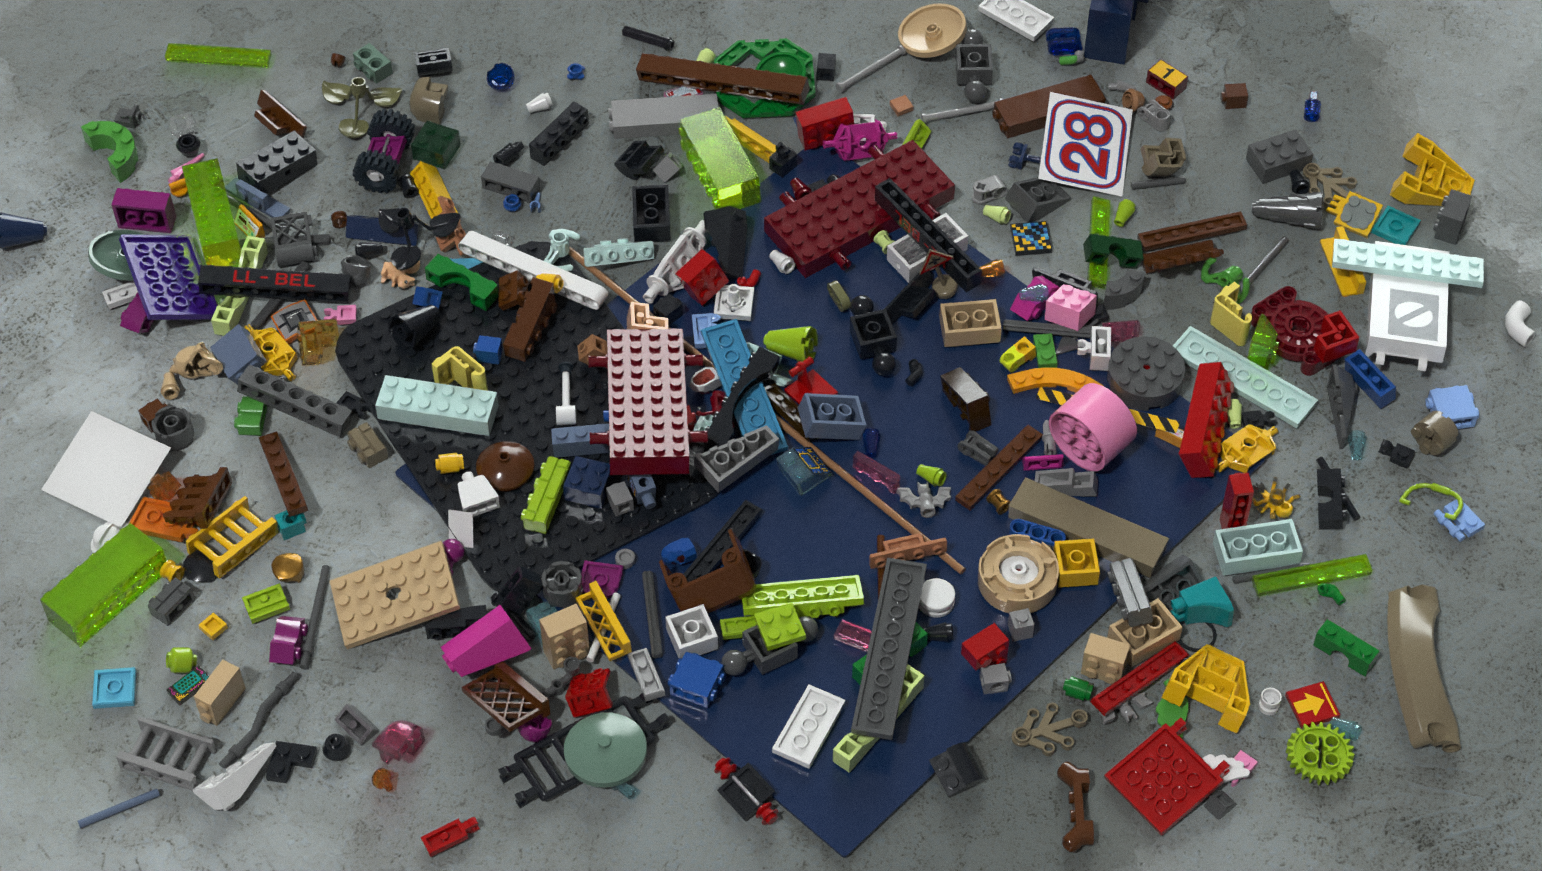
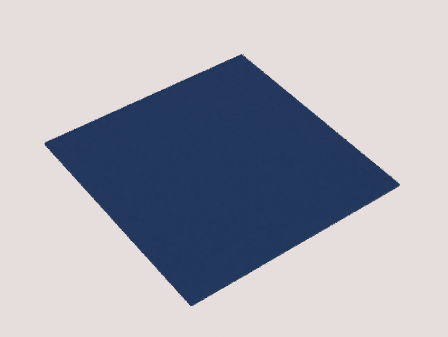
(837, 527)

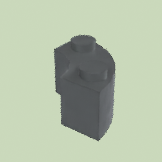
(1124, 290)

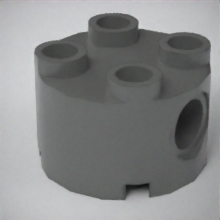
(561, 584)

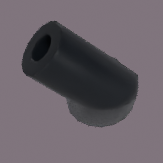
(916, 372)

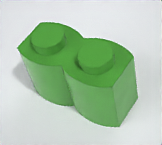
(250, 416)

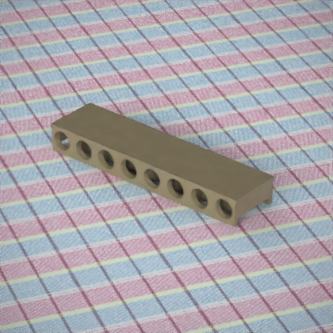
(1113, 536)

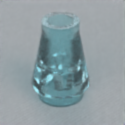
(1034, 293)
(1357, 443)
(1351, 728)

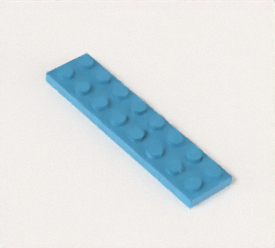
(729, 356)

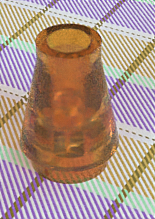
(993, 268)

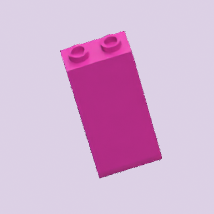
(484, 644)

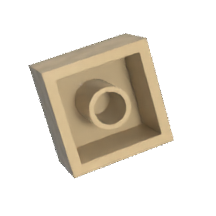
(1104, 658)

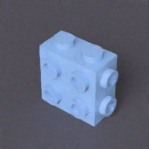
(1454, 403)

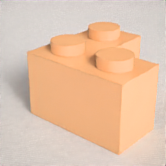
(639, 318)

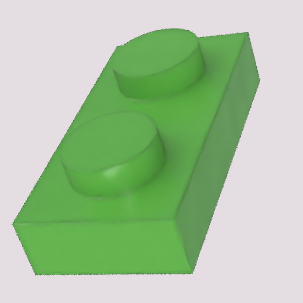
(1045, 351)

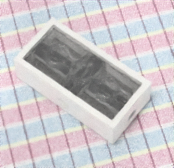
(909, 257)

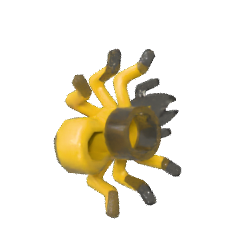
(1275, 500)

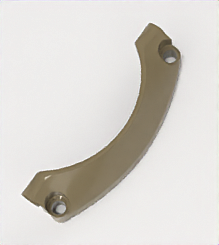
(1416, 670)

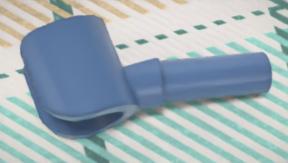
(533, 204)

